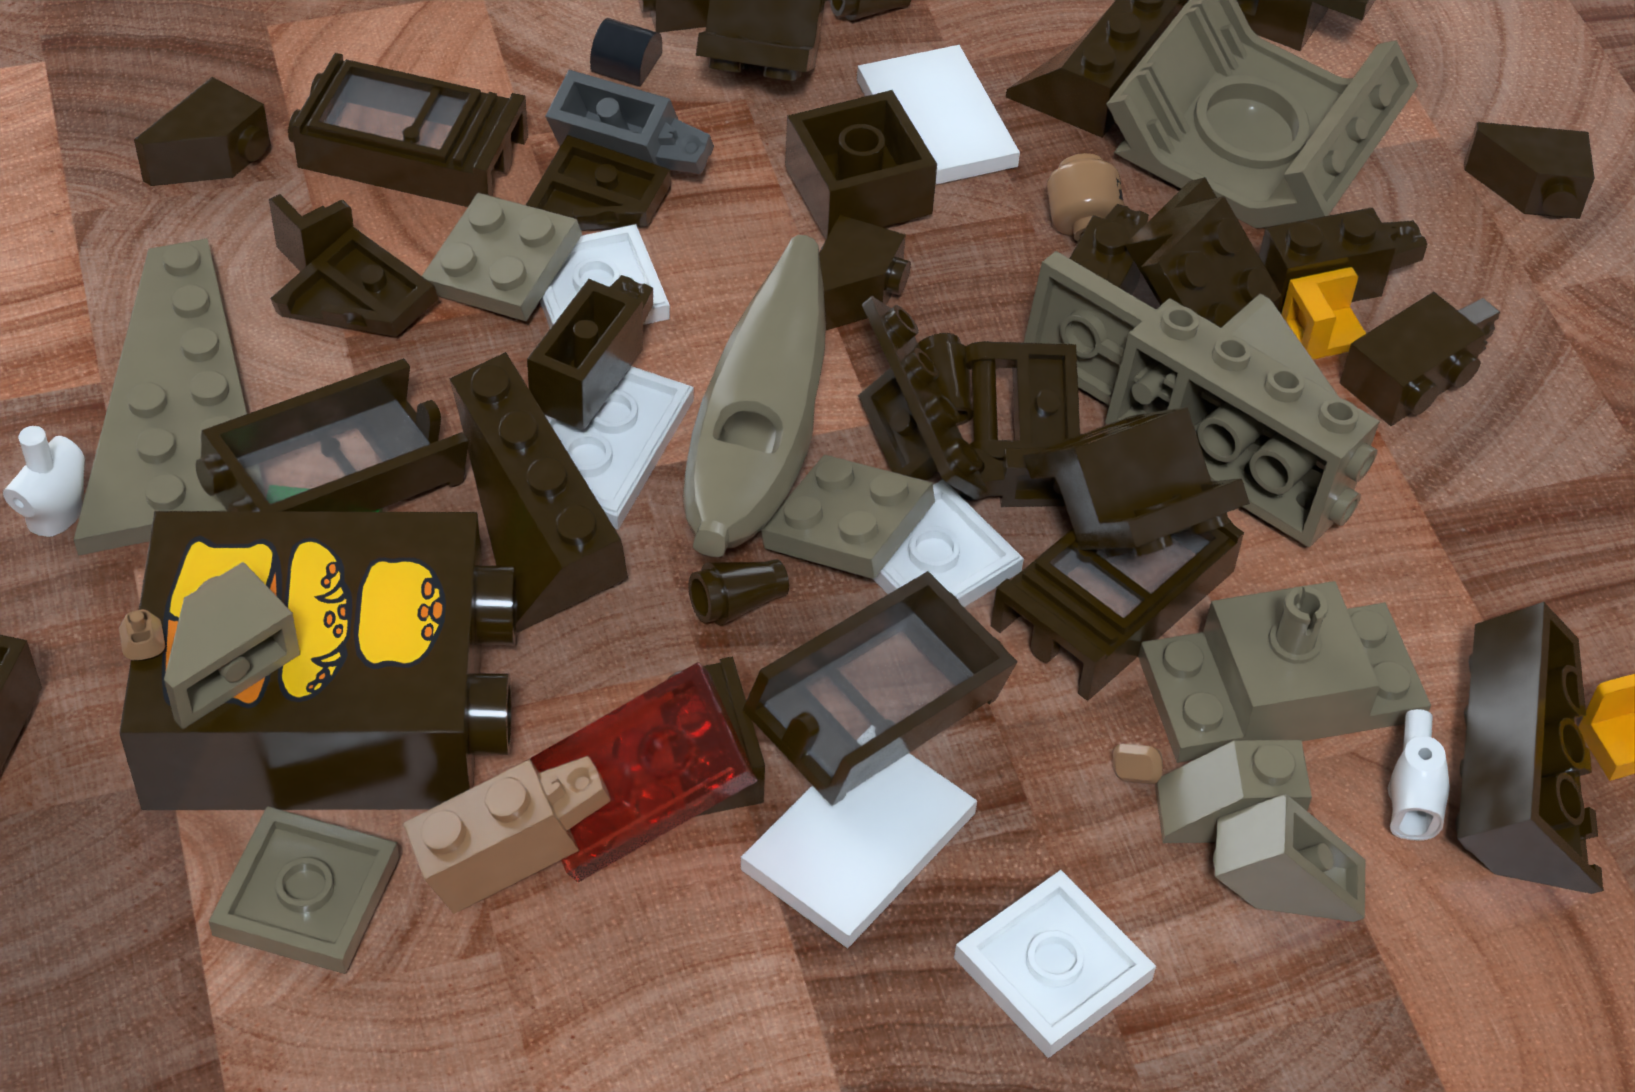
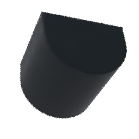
(624, 51)

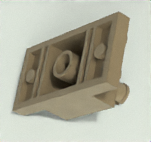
(1281, 671)

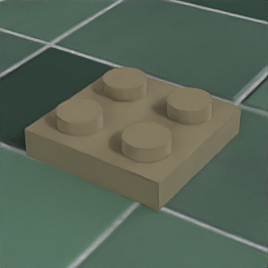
(502, 256)
(848, 516)
(304, 889)

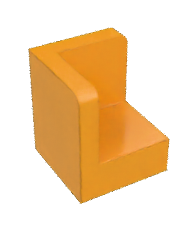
(1321, 312)
(1611, 726)

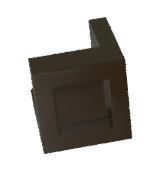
(307, 235)

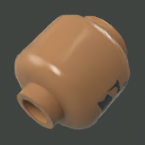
(1082, 188)

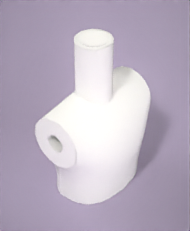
(49, 485)
(1419, 781)

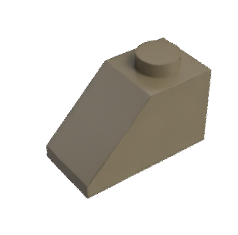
(226, 642)
(1227, 782)
(1289, 862)

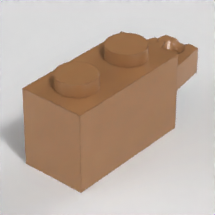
(504, 829)

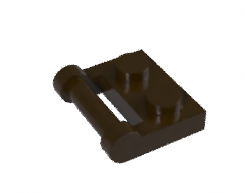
(1042, 393)

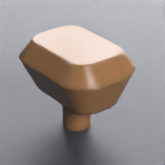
(141, 635)
(1137, 763)

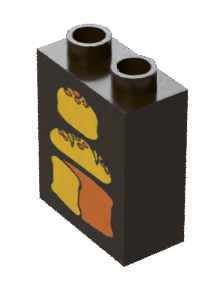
(385, 677)

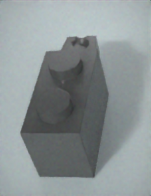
(627, 123)

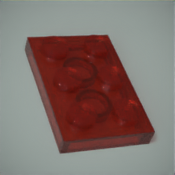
(662, 765)

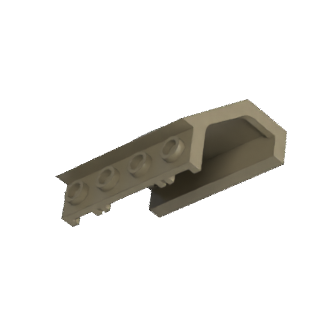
(1254, 116)

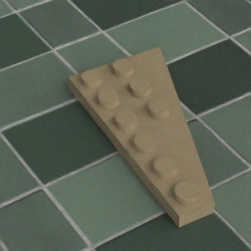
(168, 388)

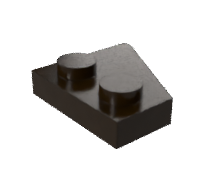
(600, 186)
(356, 288)

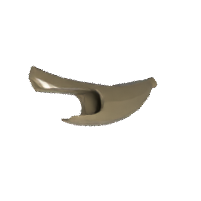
(758, 406)

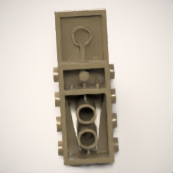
(1247, 386)

